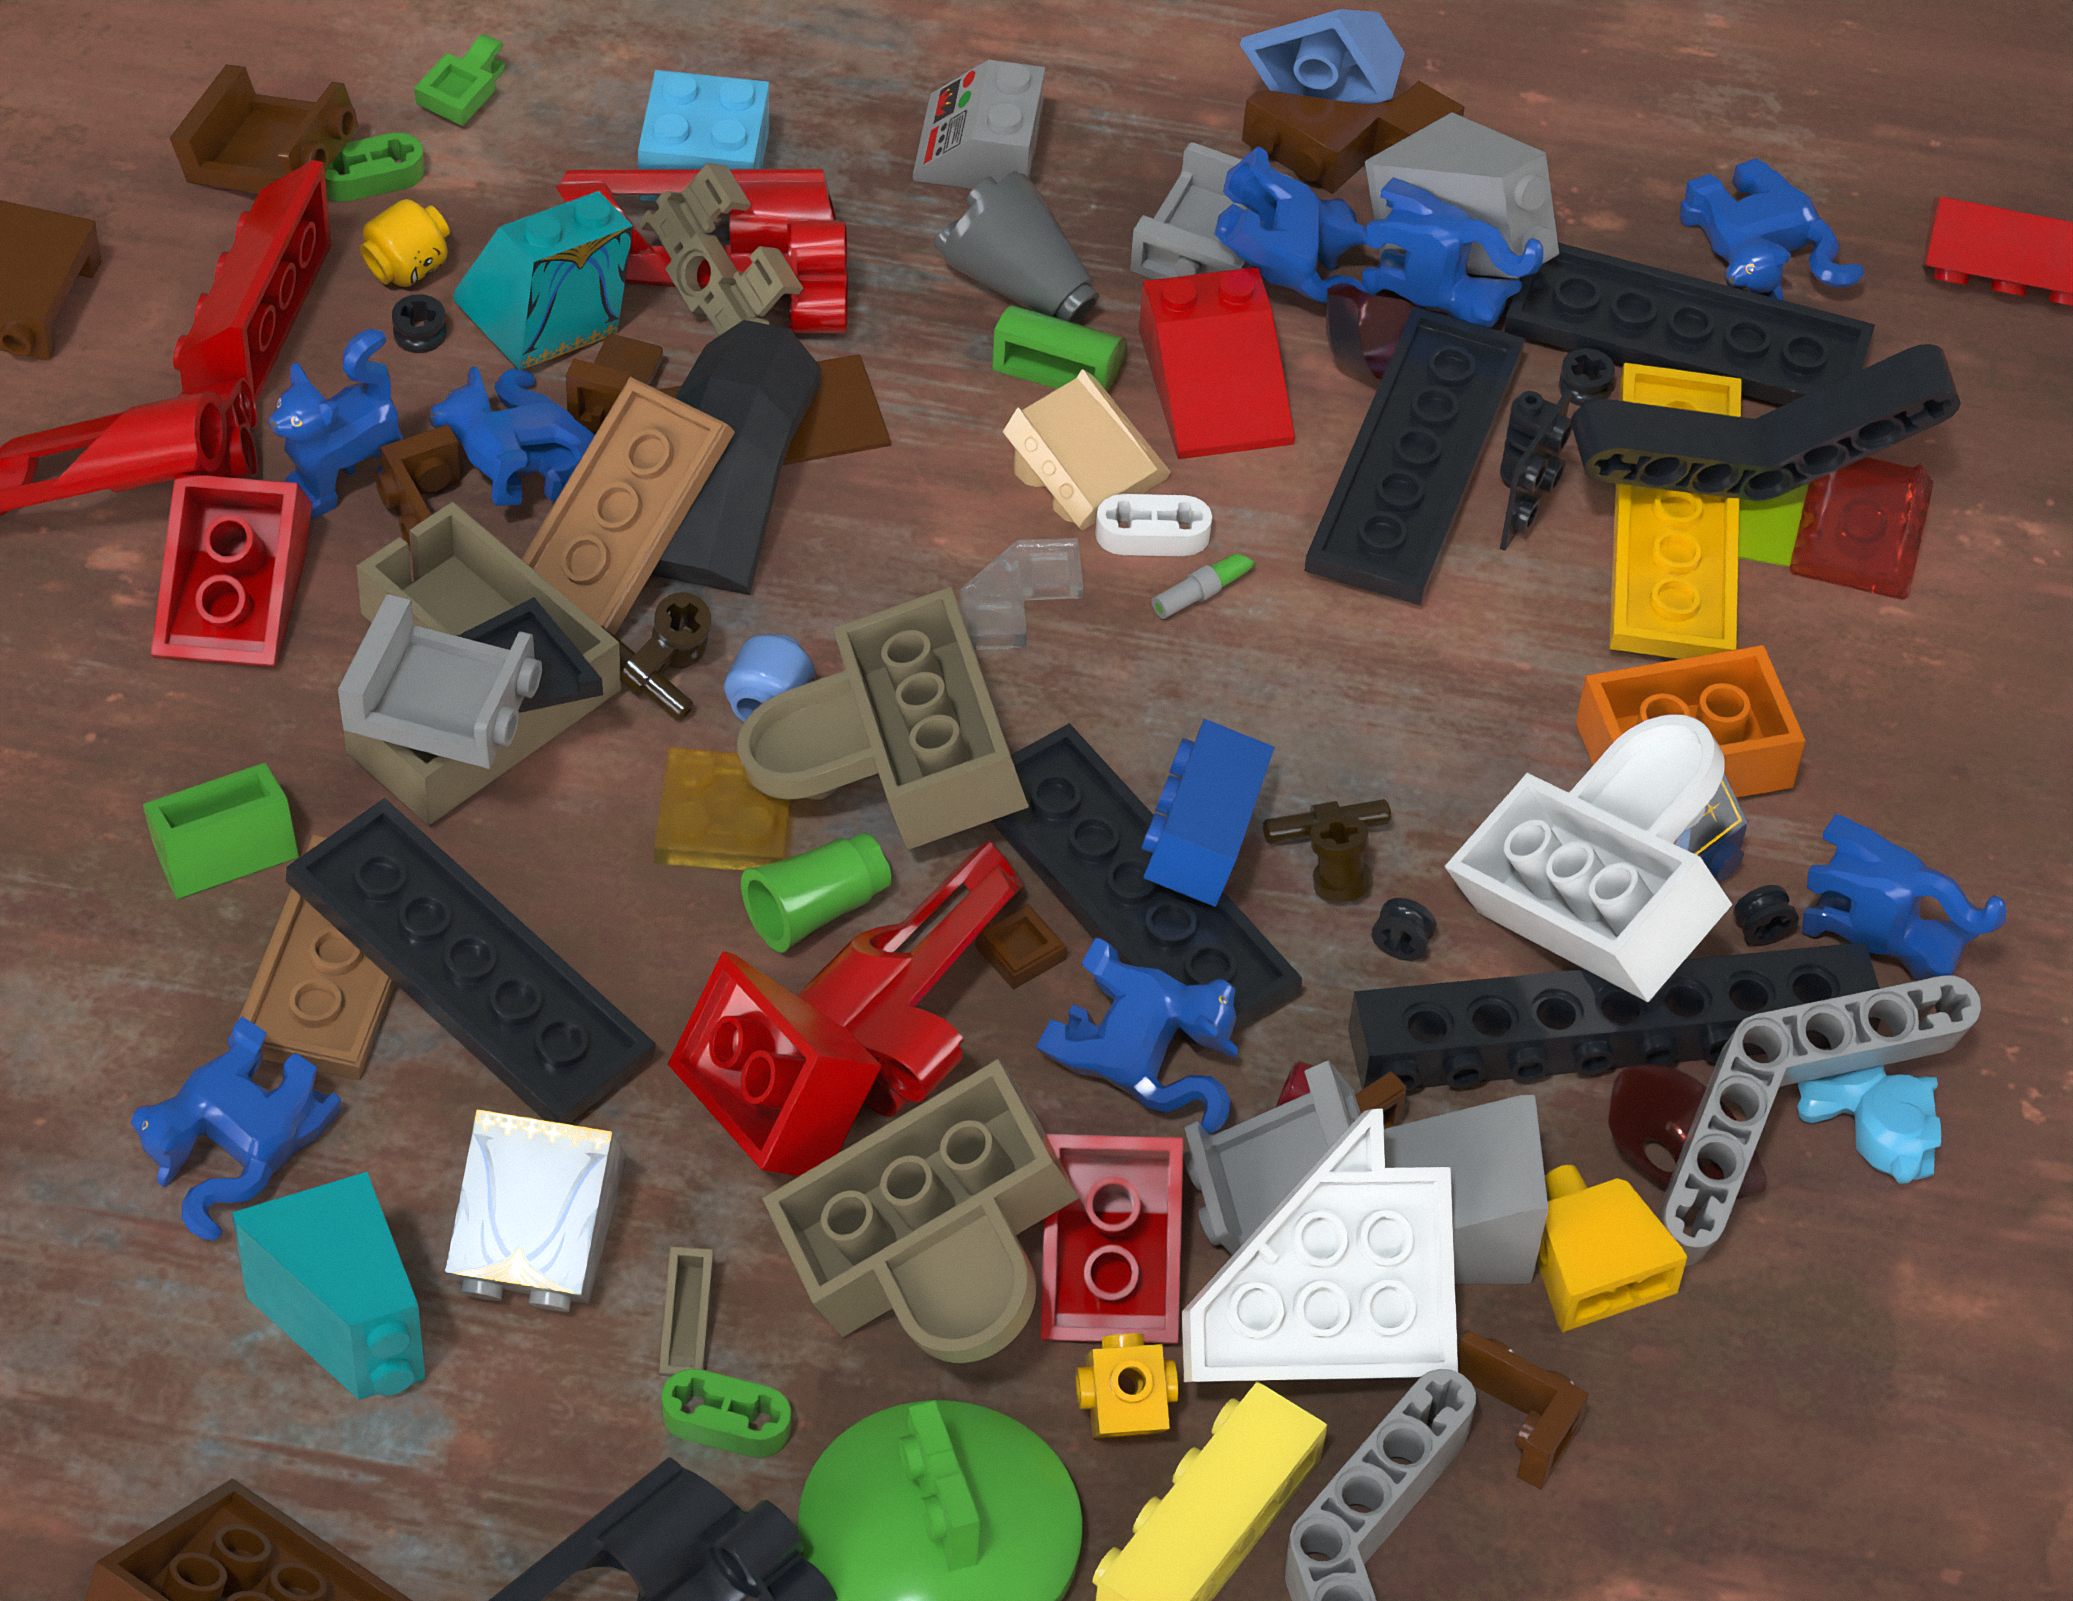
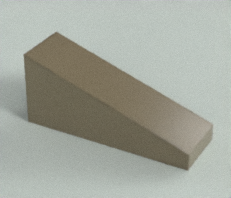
(686, 1309)

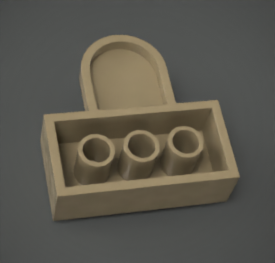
(900, 710)
(930, 1219)

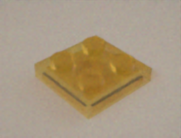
(716, 814)

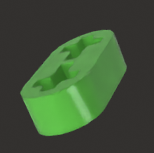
(372, 167)
(726, 1413)

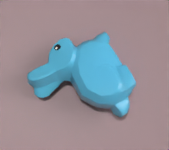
(1891, 1113)

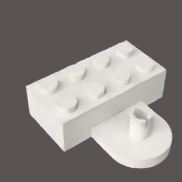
(1599, 864)

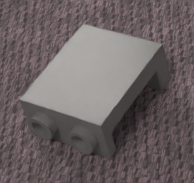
(1183, 230)
(436, 688)
(1263, 1159)

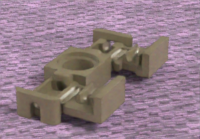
(729, 294)

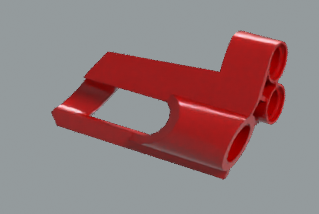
(786, 213)
(147, 445)
(877, 989)

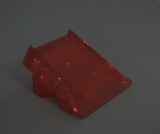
(1864, 527)

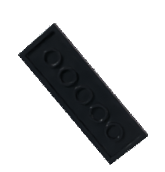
(1686, 325)
(1415, 456)
(1086, 847)
(470, 963)

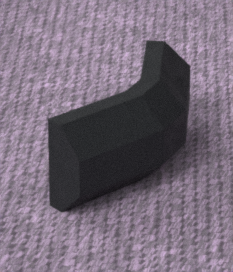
(761, 387)

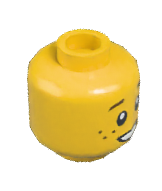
(405, 243)

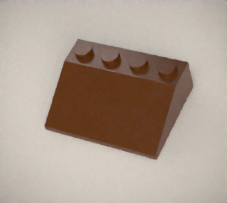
(233, 1550)

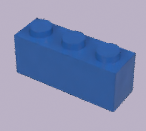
(1205, 811)

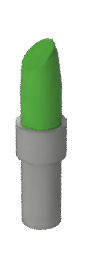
(1201, 585)

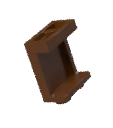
(255, 139)
(38, 267)

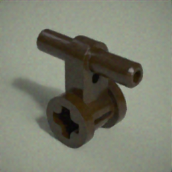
(643, 669)
(1338, 839)

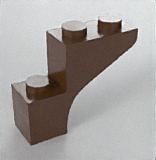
(1334, 138)

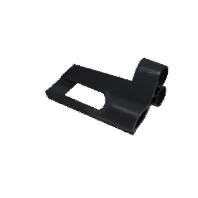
(683, 1545)

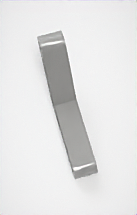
(1793, 1061)
(1382, 1486)

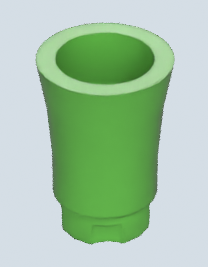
(813, 888)

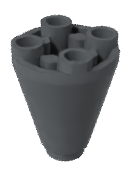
(1018, 249)

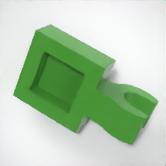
(461, 86)

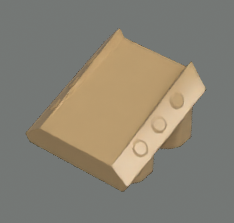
(1081, 450)

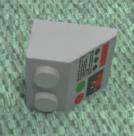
(982, 125)

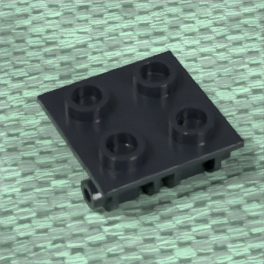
(1531, 457)

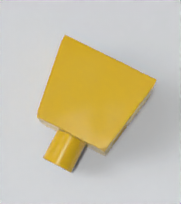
(1603, 1250)

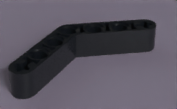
(1777, 450)

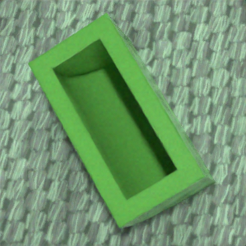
(1054, 349)
(221, 830)

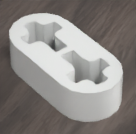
(1153, 525)

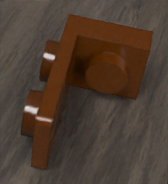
(596, 385)
(414, 468)
(1547, 1397)

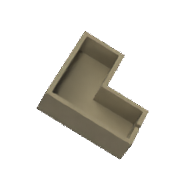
(460, 583)

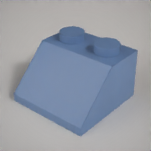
(1329, 57)

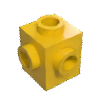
(1110, 1408)

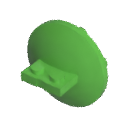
(941, 1509)

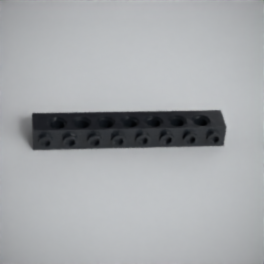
(1583, 1008)

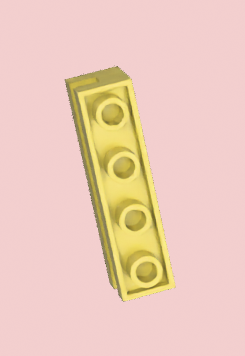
(1218, 1503)

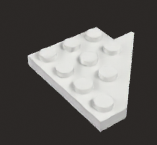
(1337, 1278)

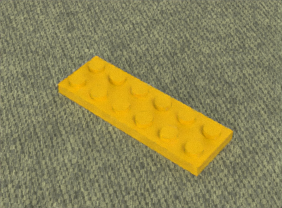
(1675, 547)

